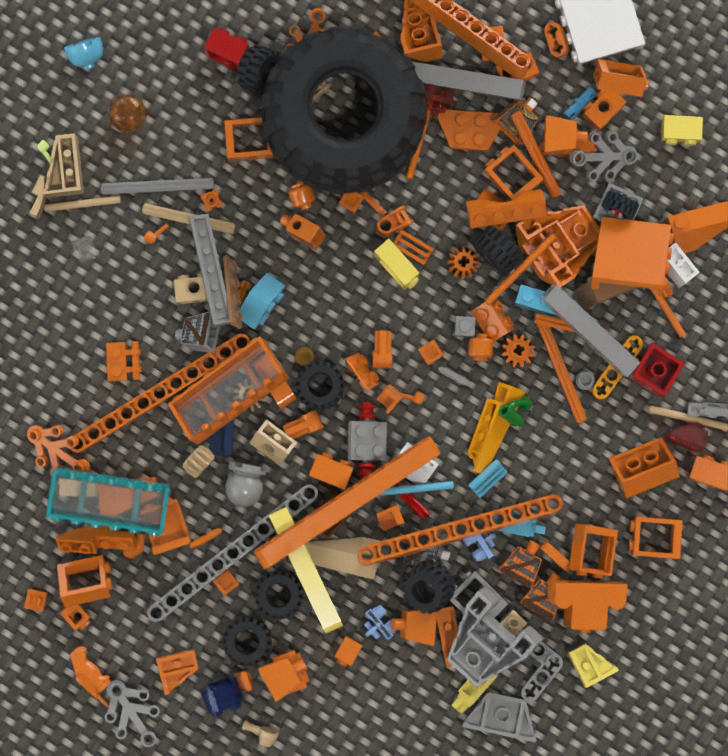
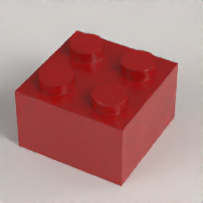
(225, 48)
(657, 370)

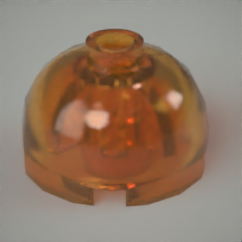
(128, 113)

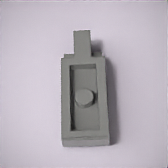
(711, 410)

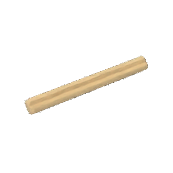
(183, 217)

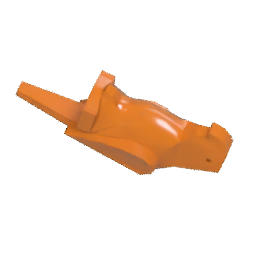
(89, 675)

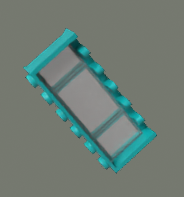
(108, 501)

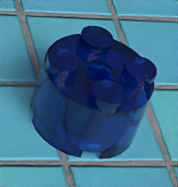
(222, 695)

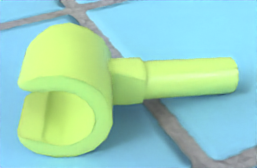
(43, 146)

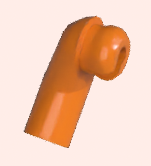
(140, 538)

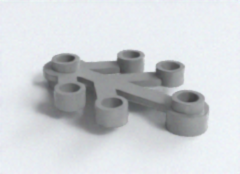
(605, 157)
(129, 710)

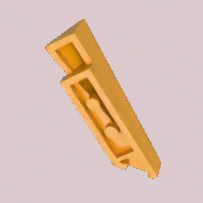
(491, 427)

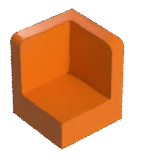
(390, 398)
(390, 518)

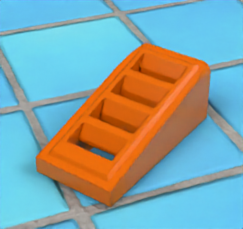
(244, 680)

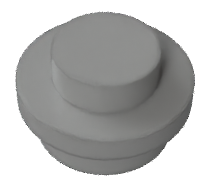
(585, 380)

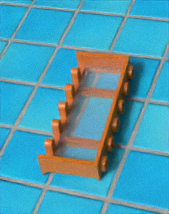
(228, 390)

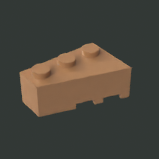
(590, 297)

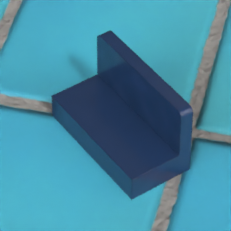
(222, 441)

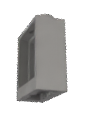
(467, 578)

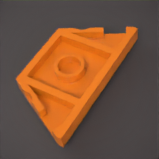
(468, 129)

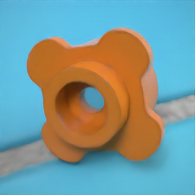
(211, 195)

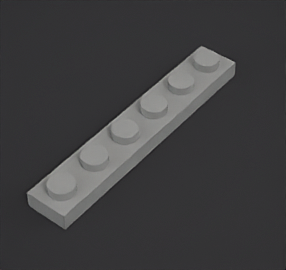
(210, 269)

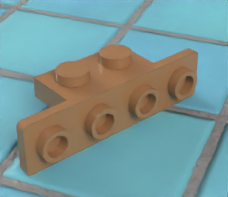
(231, 285)

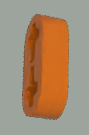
(560, 38)
(555, 555)

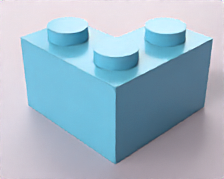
(261, 300)

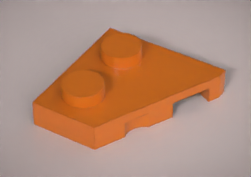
(176, 668)

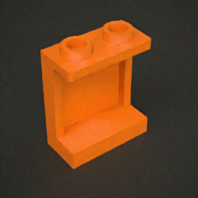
(175, 533)

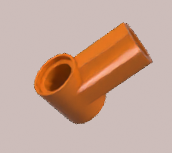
(382, 355)
(306, 424)

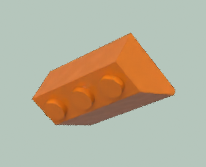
(644, 467)

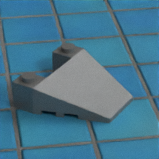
(485, 645)

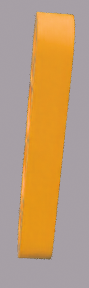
(607, 389)

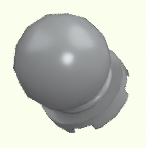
(244, 484)

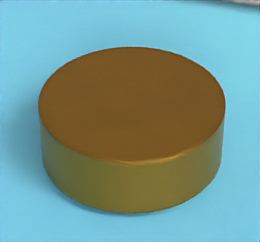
(304, 356)

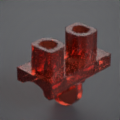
(446, 99)

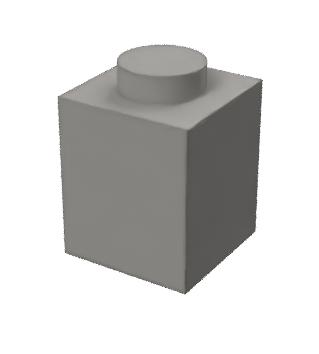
(464, 327)

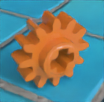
(523, 355)

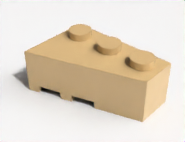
(65, 168)

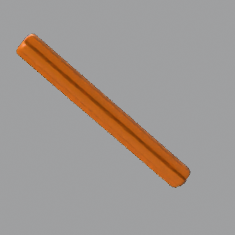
(536, 154)

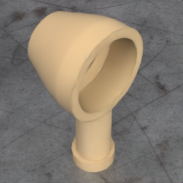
(267, 735)

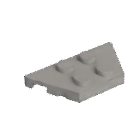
(502, 716)

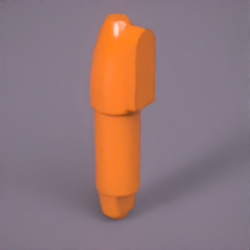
(205, 538)

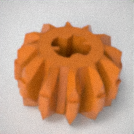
(457, 258)

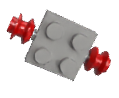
(367, 440)

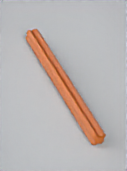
(562, 373)

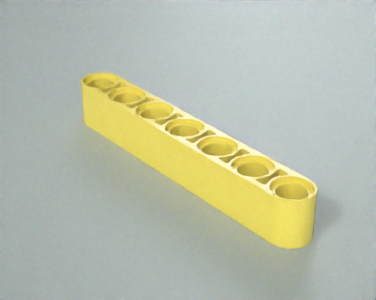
(308, 576)

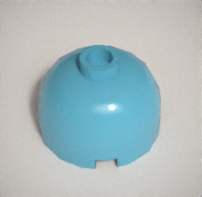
(85, 52)

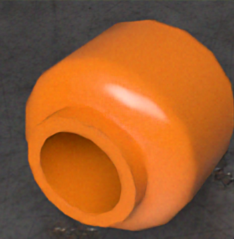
(301, 195)
(480, 347)

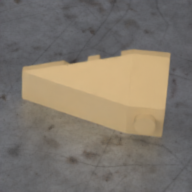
(343, 555)

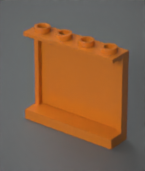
(632, 254)

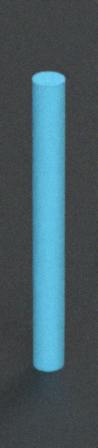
(418, 488)

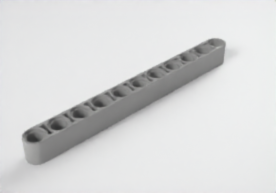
(224, 557)

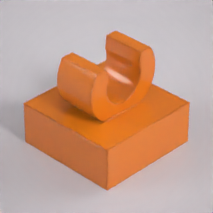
(35, 600)

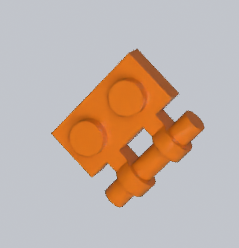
(117, 361)

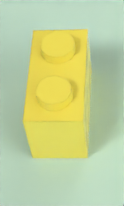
(681, 129)

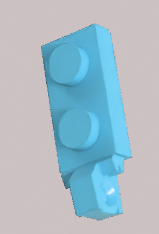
(525, 529)

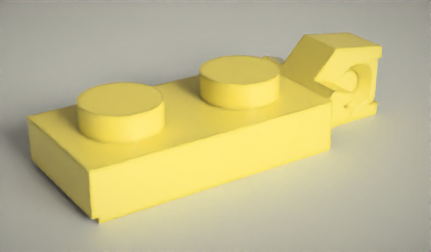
(469, 694)

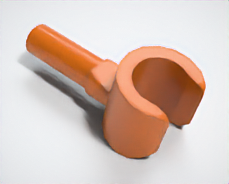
(152, 237)
(418, 398)

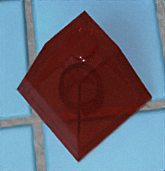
(688, 436)

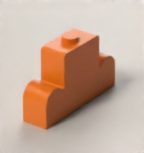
(586, 602)

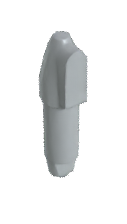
(455, 376)

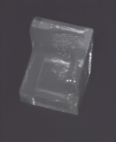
(84, 248)

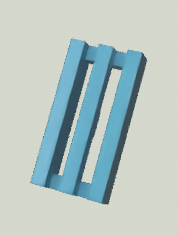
(488, 478)

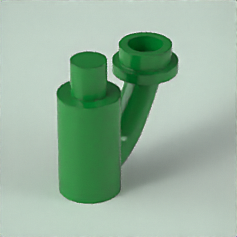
(510, 415)

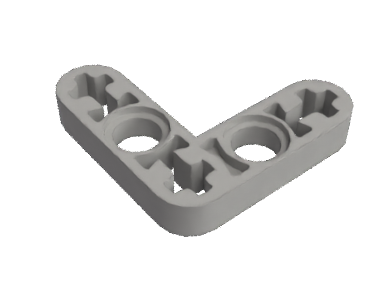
(544, 660)

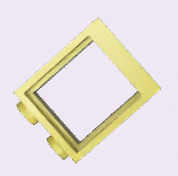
(397, 264)

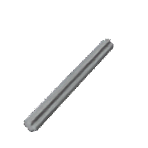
(156, 186)

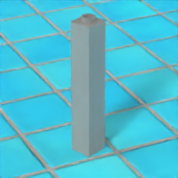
(471, 81)
(590, 330)

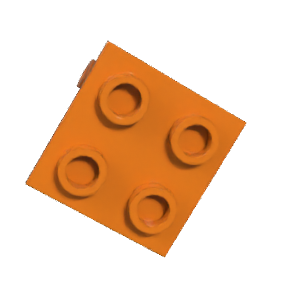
(359, 365)

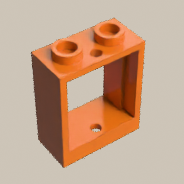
(620, 77)
(230, 144)
(505, 153)
(675, 543)
(607, 551)
(85, 594)

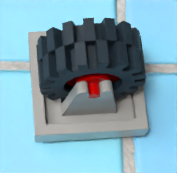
(618, 204)

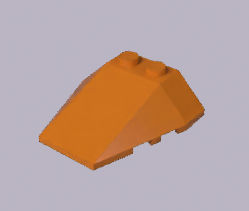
(575, 243)

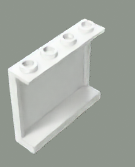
(599, 28)

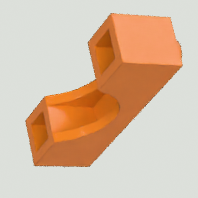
(486, 213)

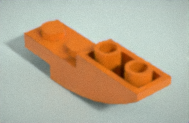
(90, 538)

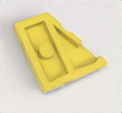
(590, 665)

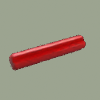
(416, 506)

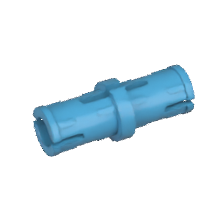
(579, 103)

